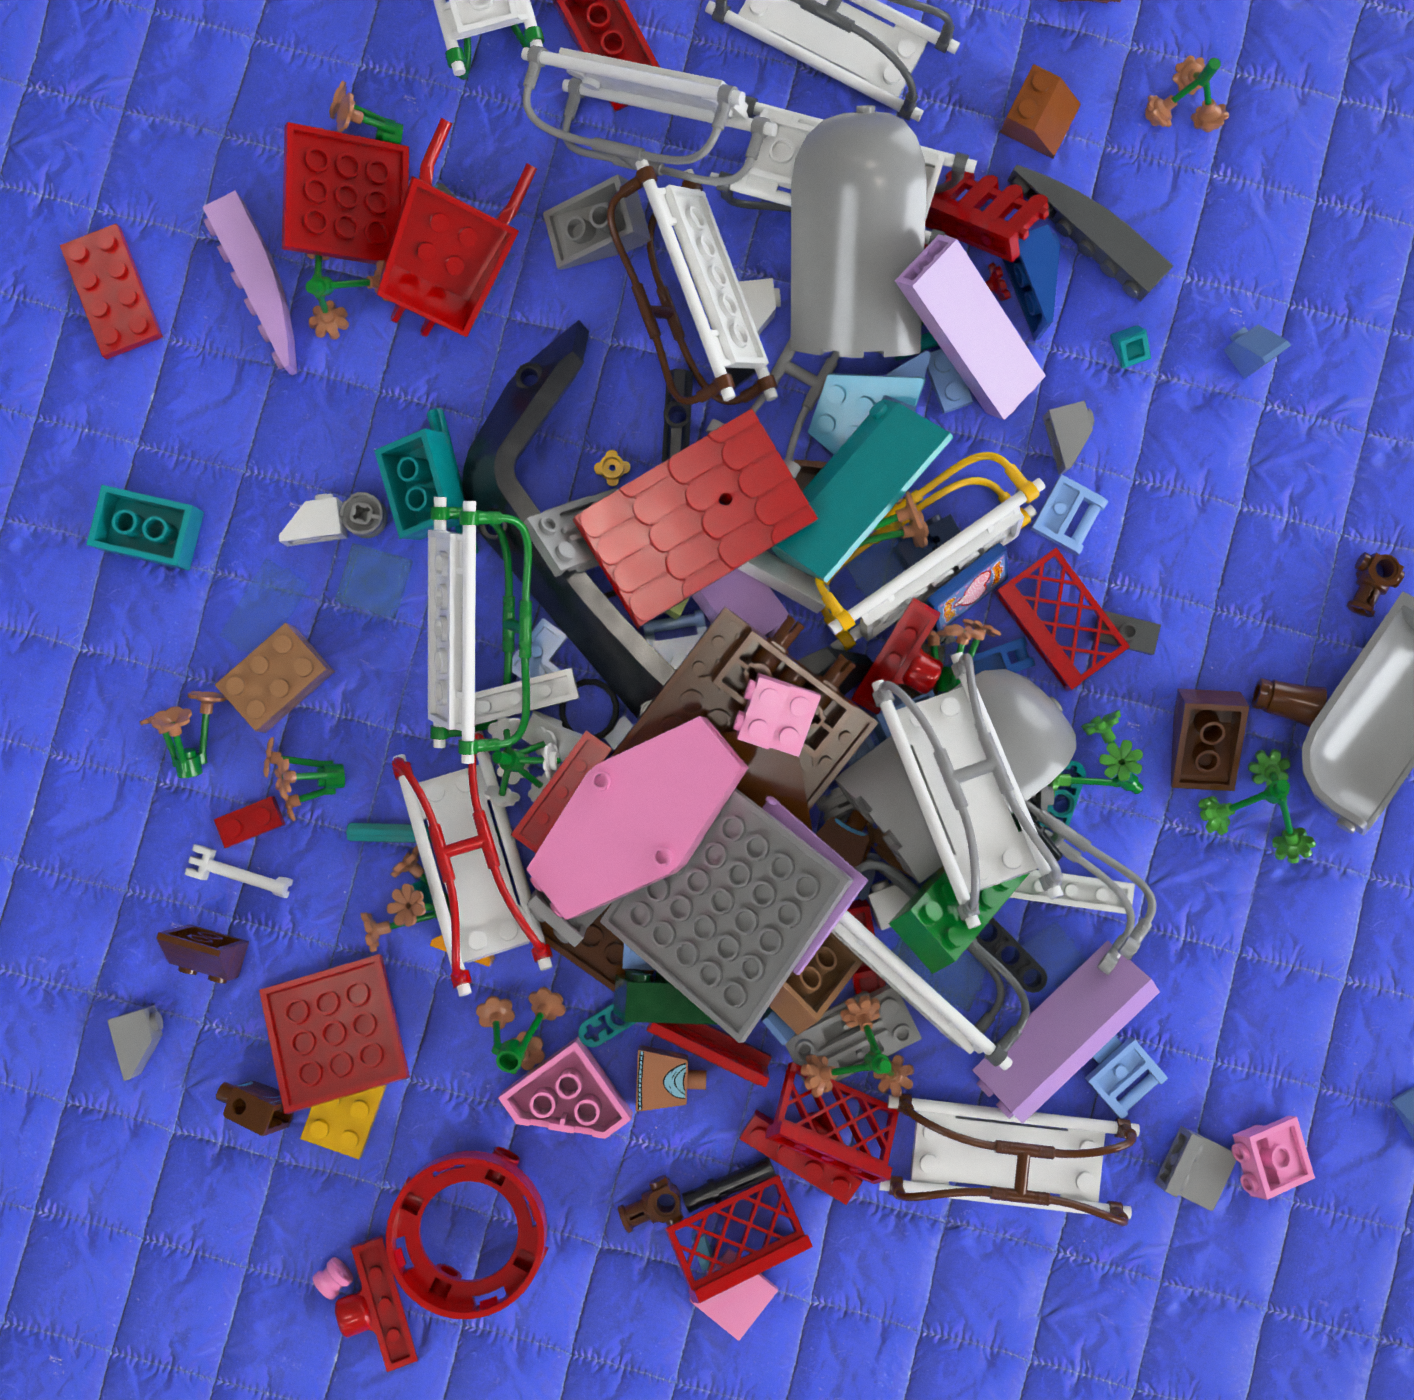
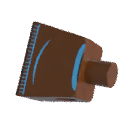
(847, 837)
(254, 1107)

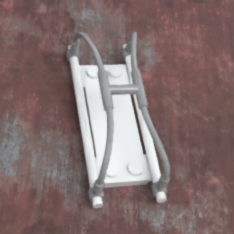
(649, 89)
(967, 788)

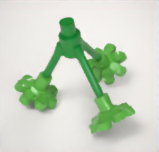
(1121, 761)
(1268, 770)

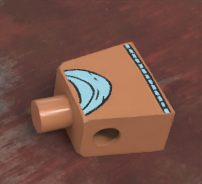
(664, 1079)

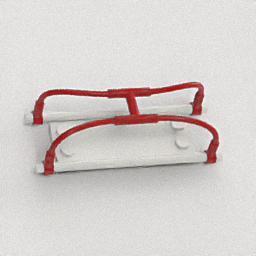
(471, 865)

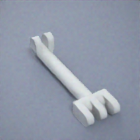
(208, 864)

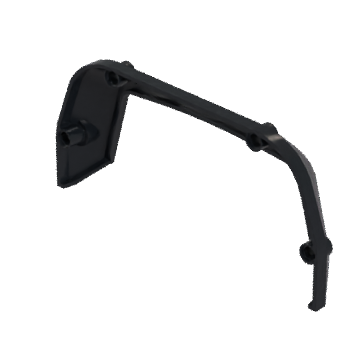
(573, 599)

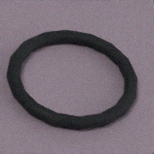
(562, 706)

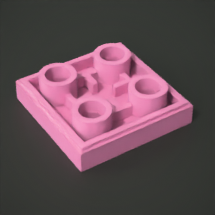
(739, 1305)

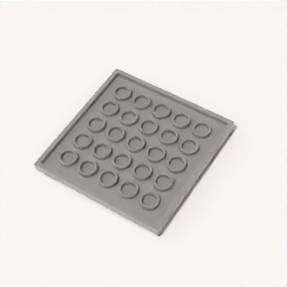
(733, 915)

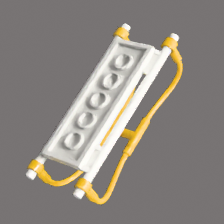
(941, 565)

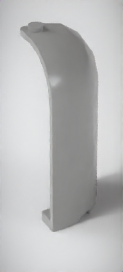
(854, 233)
(1365, 732)
(1034, 740)

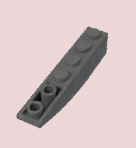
(1097, 233)

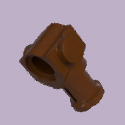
(1373, 585)
(649, 1207)

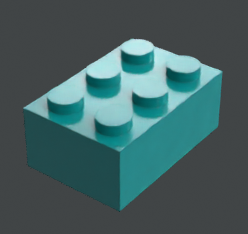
(415, 473)
(145, 527)

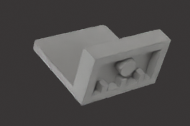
(1196, 1169)

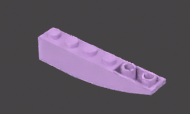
(255, 273)

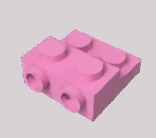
(776, 714)
(1272, 1158)

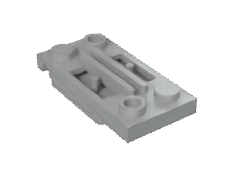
(559, 538)
(849, 1045)

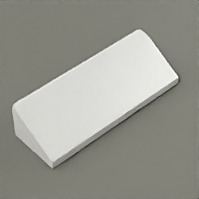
(786, 580)

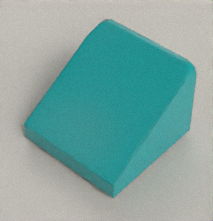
(1131, 346)

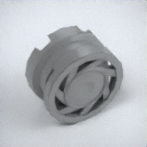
(364, 515)
(835, 805)

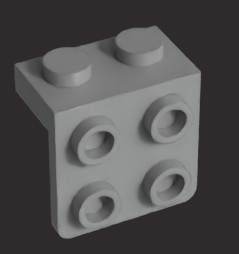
(565, 930)

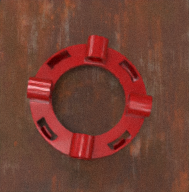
(441, 1286)

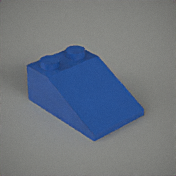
(1035, 278)

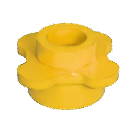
(621, 467)

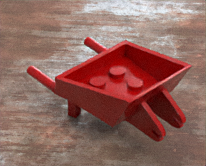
(446, 250)

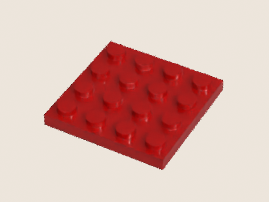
(341, 193)
(333, 1034)

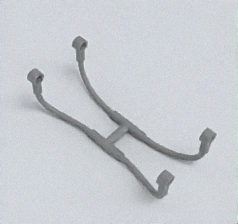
(815, 382)
(1131, 939)

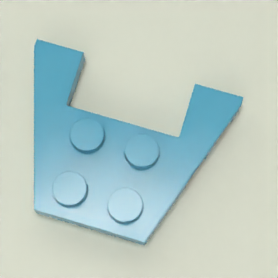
(848, 400)

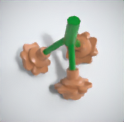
(1190, 77)

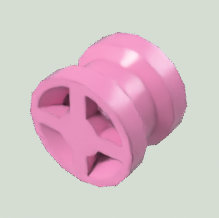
(332, 1278)

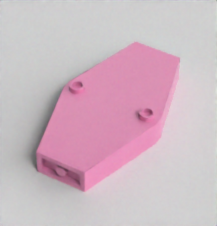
(636, 818)

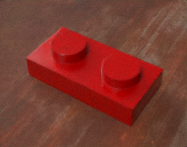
(249, 822)

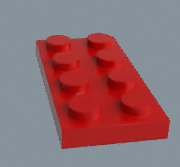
(111, 291)

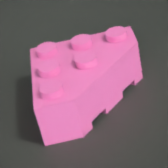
(568, 1095)

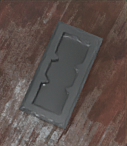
(1139, 634)

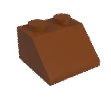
(1041, 112)

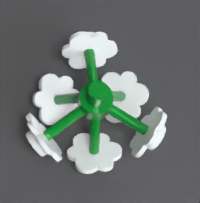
(515, 762)

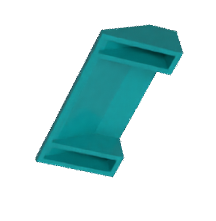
(862, 486)

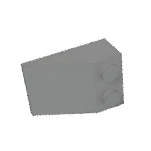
(581, 229)

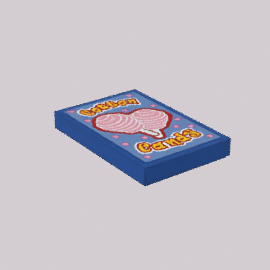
(970, 586)

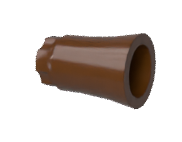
(1289, 700)

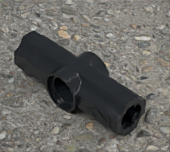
(677, 435)

